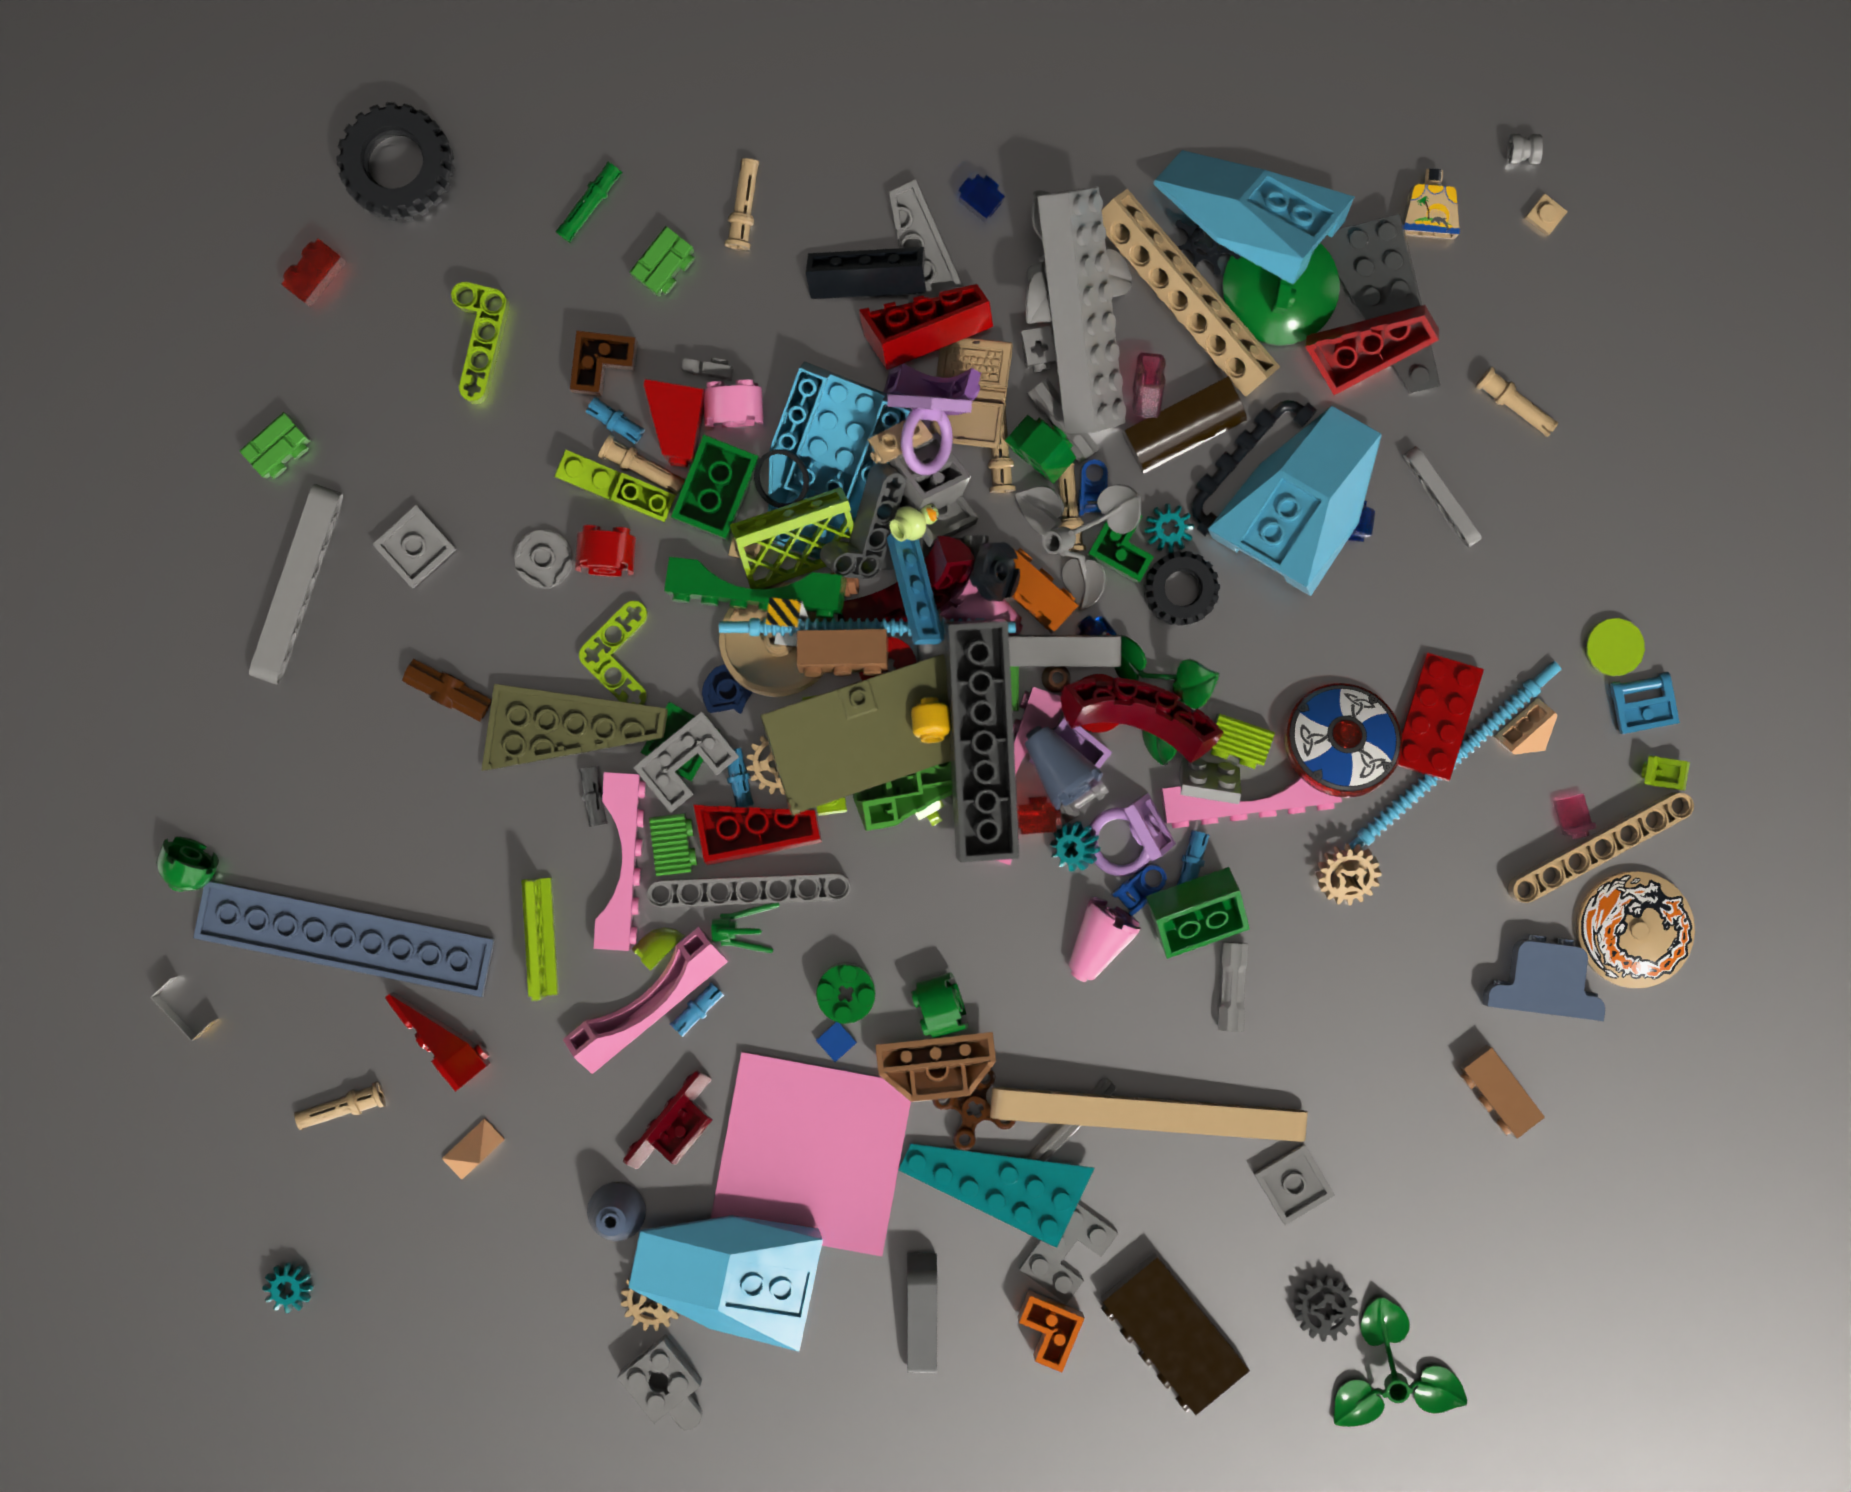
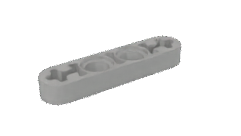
(1442, 496)

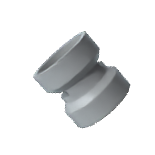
(1522, 148)

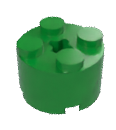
(940, 1006)
(846, 1009)

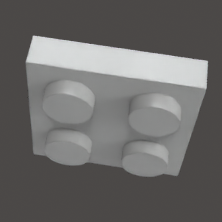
(414, 546)
(1210, 780)
(1294, 1184)

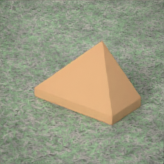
(1529, 729)
(473, 1148)

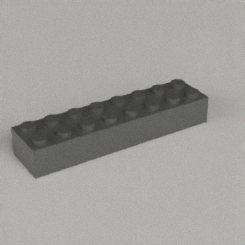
(981, 740)

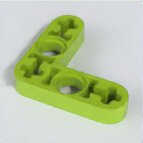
(607, 661)

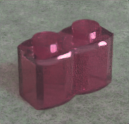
(1148, 385)

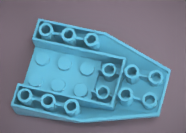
(1254, 210)
(829, 430)
(1303, 500)
(732, 1275)

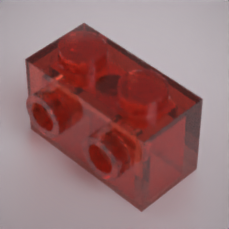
(313, 272)
(1037, 816)

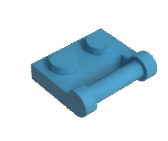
(1645, 713)

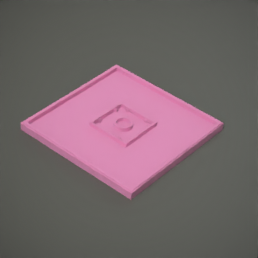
(813, 1150)

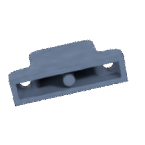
(1546, 981)

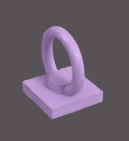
(927, 409)
(1146, 829)

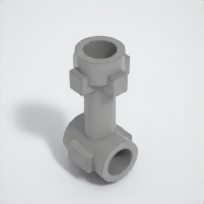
(1072, 811)

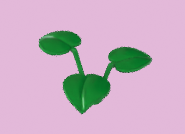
(1192, 684)
(1435, 1392)

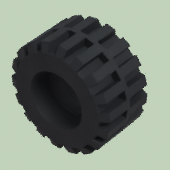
(1204, 576)

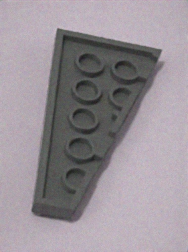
(1381, 279)

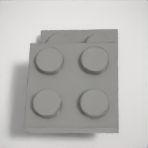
(940, 489)

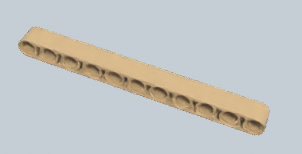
(1148, 1114)

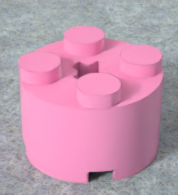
(733, 405)

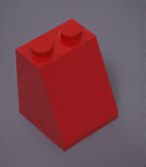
(677, 419)

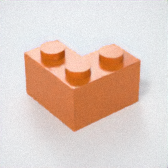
(1058, 1327)

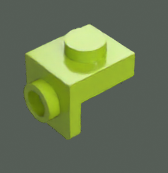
(1665, 772)

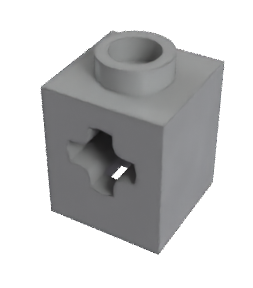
(1043, 337)

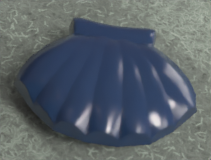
(723, 692)

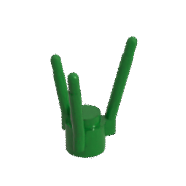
(725, 930)

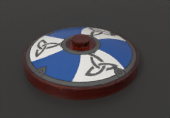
(1343, 740)

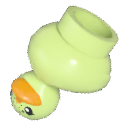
(911, 523)

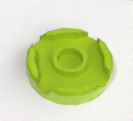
(1615, 647)

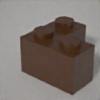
(594, 354)

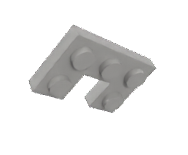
(661, 765)
(1045, 1261)

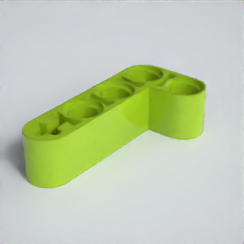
(477, 345)

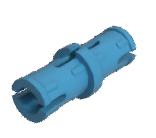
(615, 420)
(739, 781)
(1194, 856)
(696, 1009)

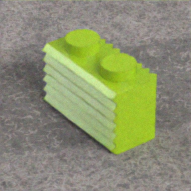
(1242, 741)

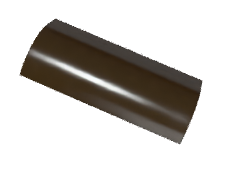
(1185, 425)

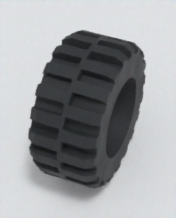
(372, 130)

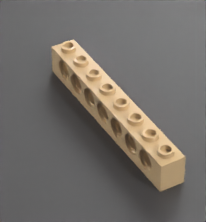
(1153, 256)

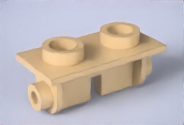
(888, 443)

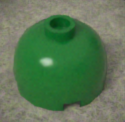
(185, 864)

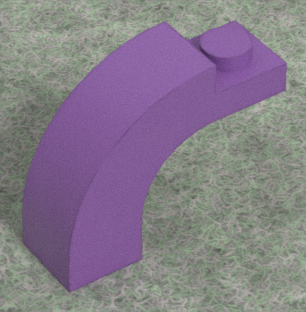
(910, 382)

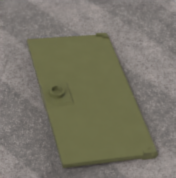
(855, 735)

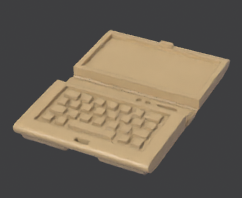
(993, 360)

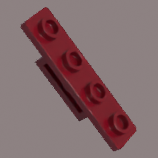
(675, 1127)

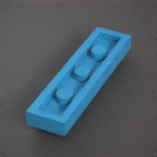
(916, 591)

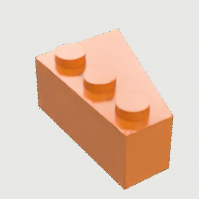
(1040, 596)

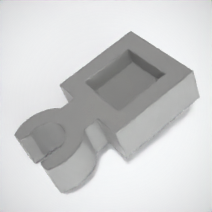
(715, 368)

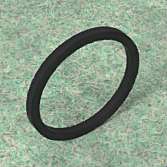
(758, 483)

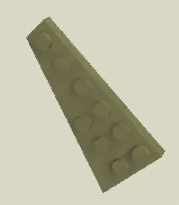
(547, 725)

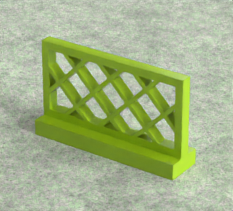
(786, 520)
(539, 937)

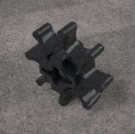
(1211, 253)

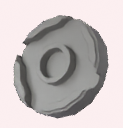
(543, 558)

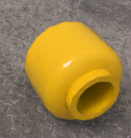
(930, 720)

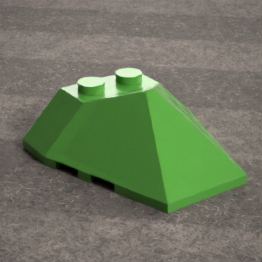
(903, 797)

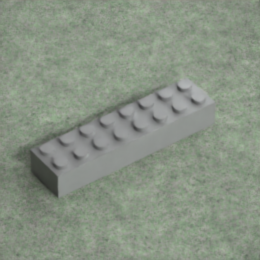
(1082, 310)

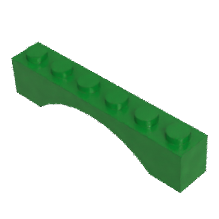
(692, 580)

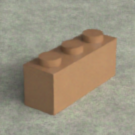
(842, 652)
(1500, 1092)

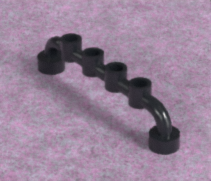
(1246, 442)

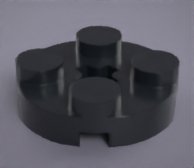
(991, 559)

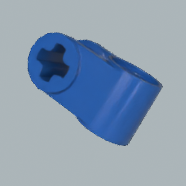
(1091, 490)
(1139, 889)

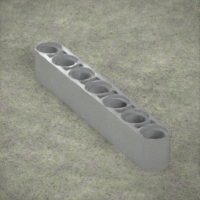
(296, 584)
(1051, 650)
(735, 896)

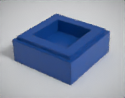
(836, 1041)

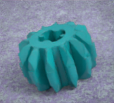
(1165, 519)
(1065, 846)
(277, 1287)

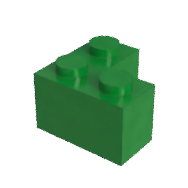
(1042, 447)
(1119, 554)

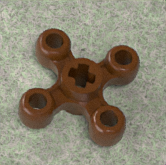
(969, 1120)

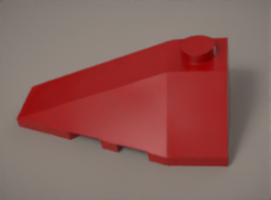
(453, 1053)

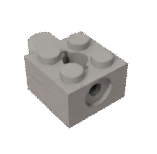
(663, 1384)

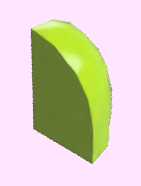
(656, 945)

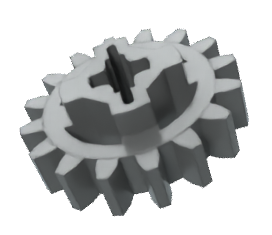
(1326, 1296)

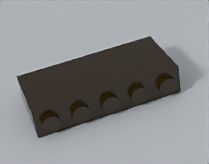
(1173, 1335)

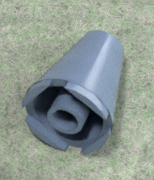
(1060, 766)
(623, 1204)

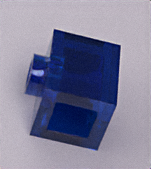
(981, 196)

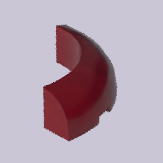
(946, 566)
(1142, 707)

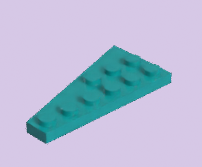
(1016, 1190)

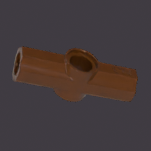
(447, 690)

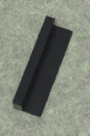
(866, 273)

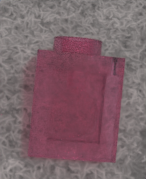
(1574, 816)

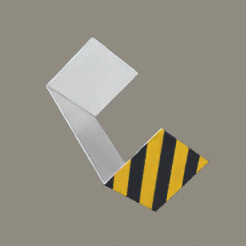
(785, 613)
(173, 1016)

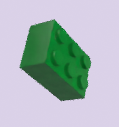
(715, 487)
(1198, 912)

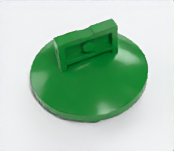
(1279, 310)

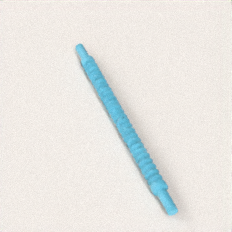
(755, 626)
(1530, 688)

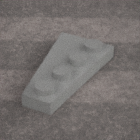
(918, 229)

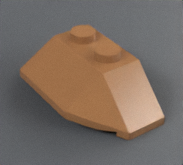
(937, 1066)

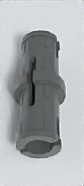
(593, 796)

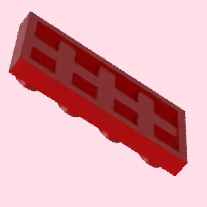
(1439, 716)

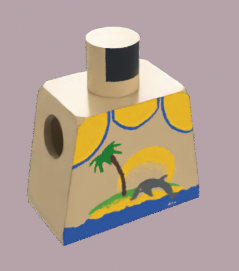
(1432, 208)

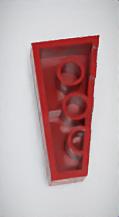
(925, 324)
(1369, 346)
(742, 832)

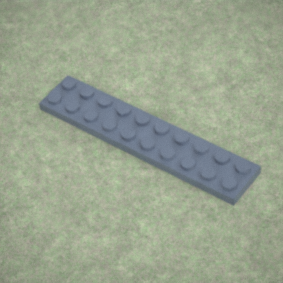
(344, 938)

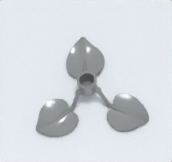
(1037, 293)
(1042, 509)

